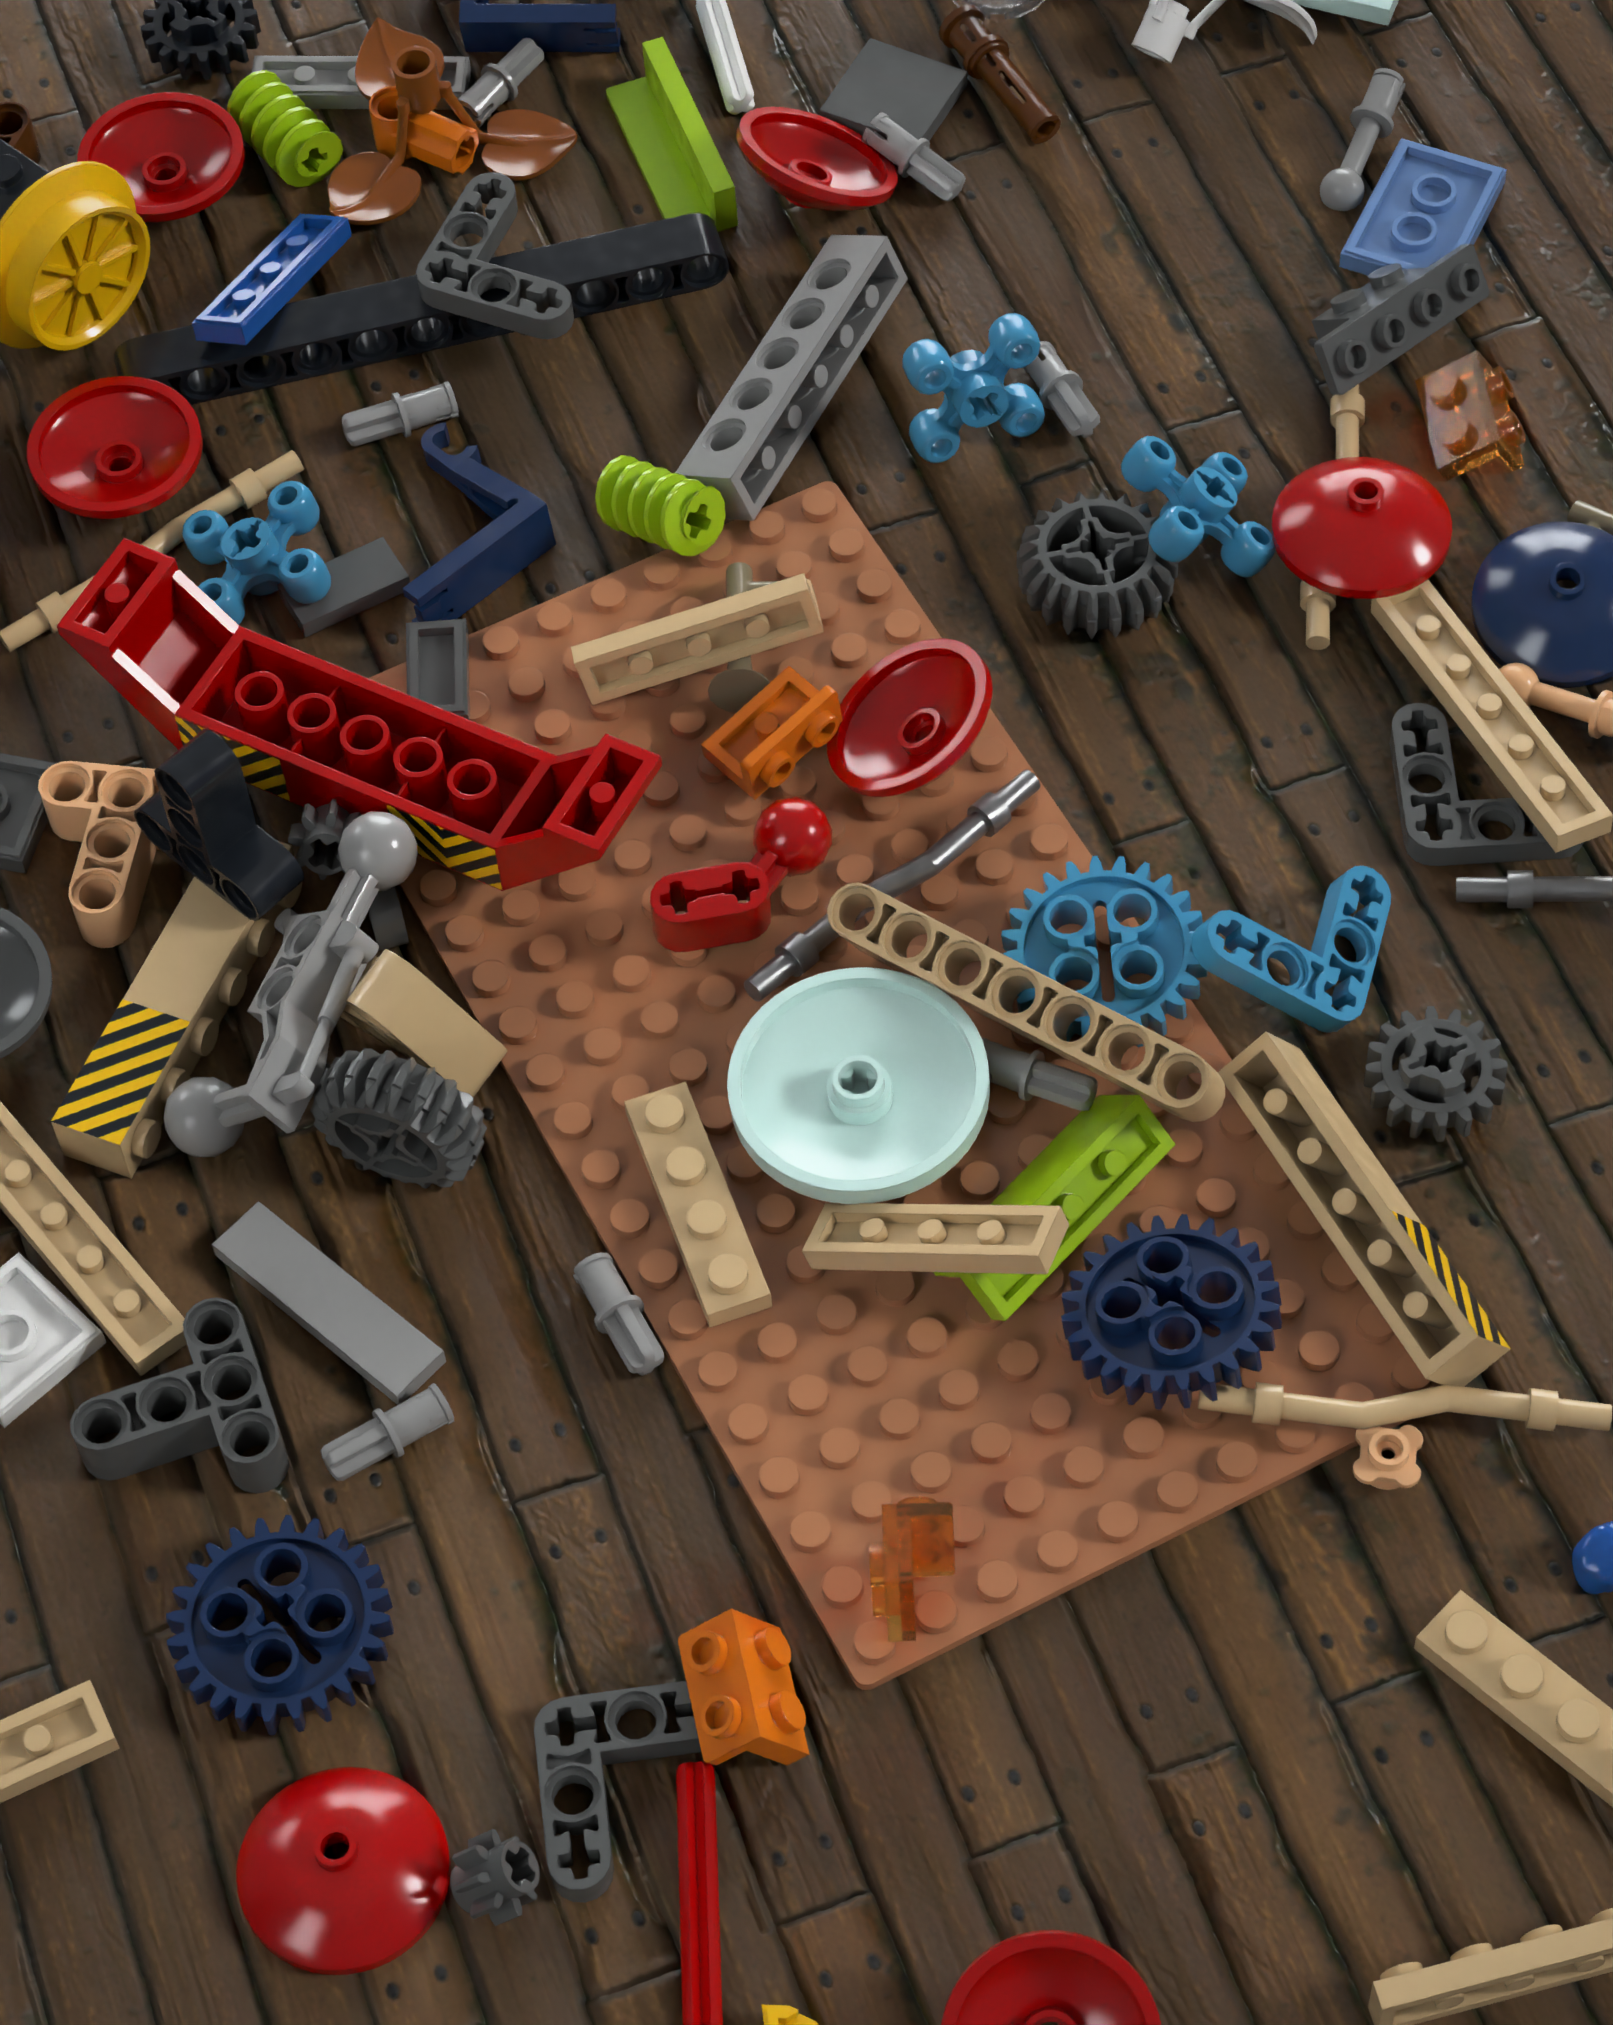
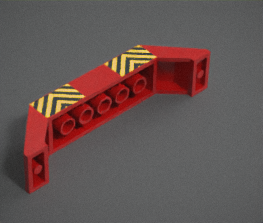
(329, 733)

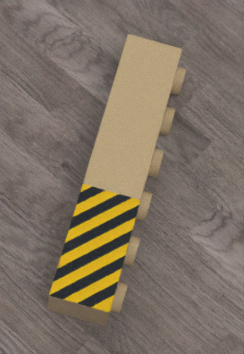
(162, 1029)
(1363, 1212)

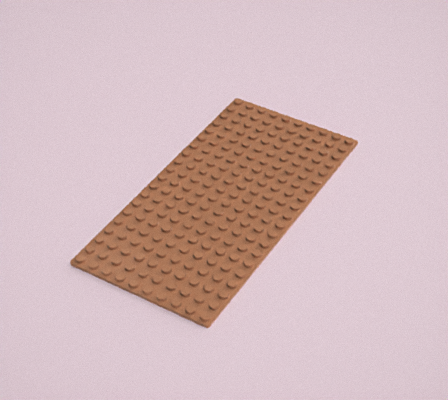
(864, 1376)

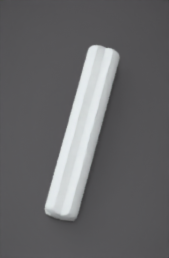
(726, 55)

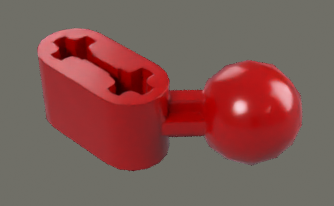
(789, 841)

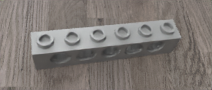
(795, 371)

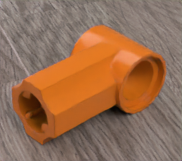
(429, 135)

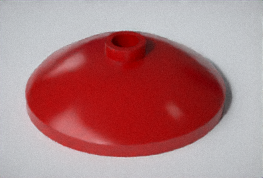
(170, 150)
(814, 160)
(114, 447)
(1361, 527)
(911, 718)
(349, 1909)
(1050, 1979)

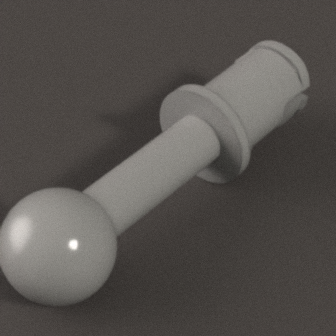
(1343, 187)

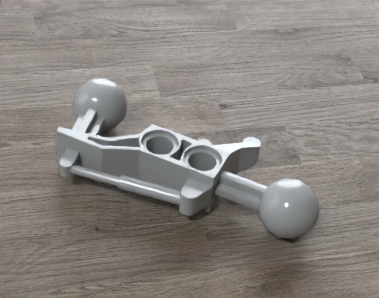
(299, 997)

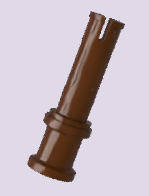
(972, 46)

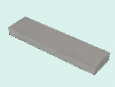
(331, 81)
(329, 1303)

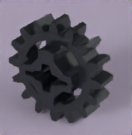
(200, 34)

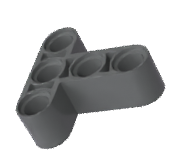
(206, 1416)

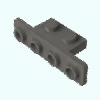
(1394, 314)

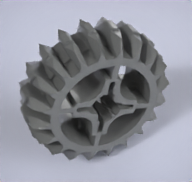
(1094, 565)
(398, 1118)

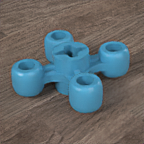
(973, 387)
(1198, 506)
(258, 551)

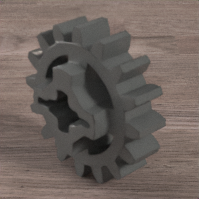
(1435, 1073)

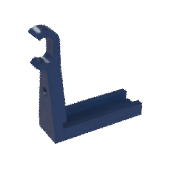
(551, 26)
(493, 555)

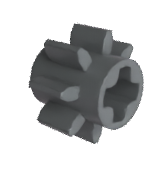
(321, 837)
(494, 1877)

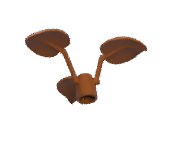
(376, 189)

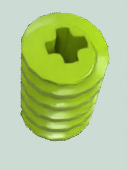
(284, 129)
(659, 506)

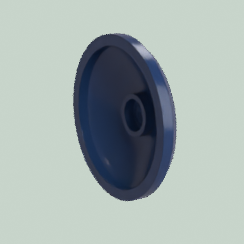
(1535, 621)

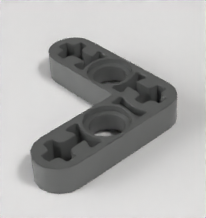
(469, 269)
(1455, 819)
(584, 1765)

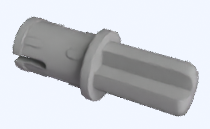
(500, 81)
(914, 158)
(1063, 392)
(400, 414)
(1035, 1077)
(618, 1313)
(387, 1433)

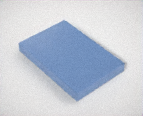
(1422, 209)

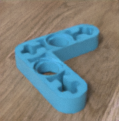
(1308, 971)

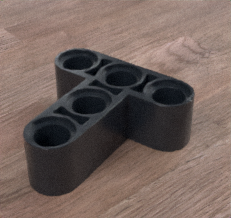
(210, 828)

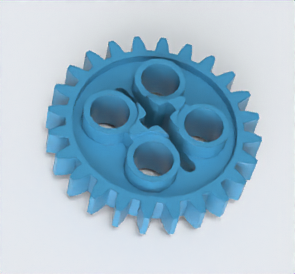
(1155, 948)

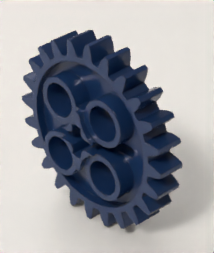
(1166, 1295)
(230, 1663)

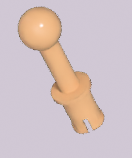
(1595, 712)

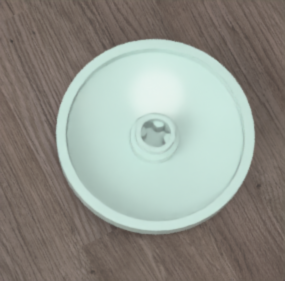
(858, 1085)

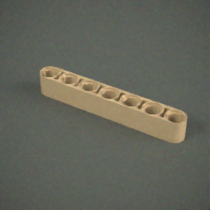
(1047, 1017)

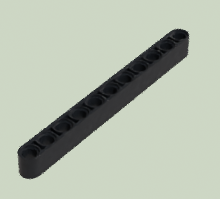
(394, 322)

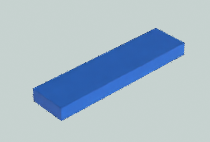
(272, 279)

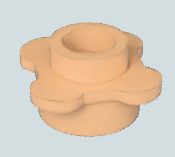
(1383, 1472)

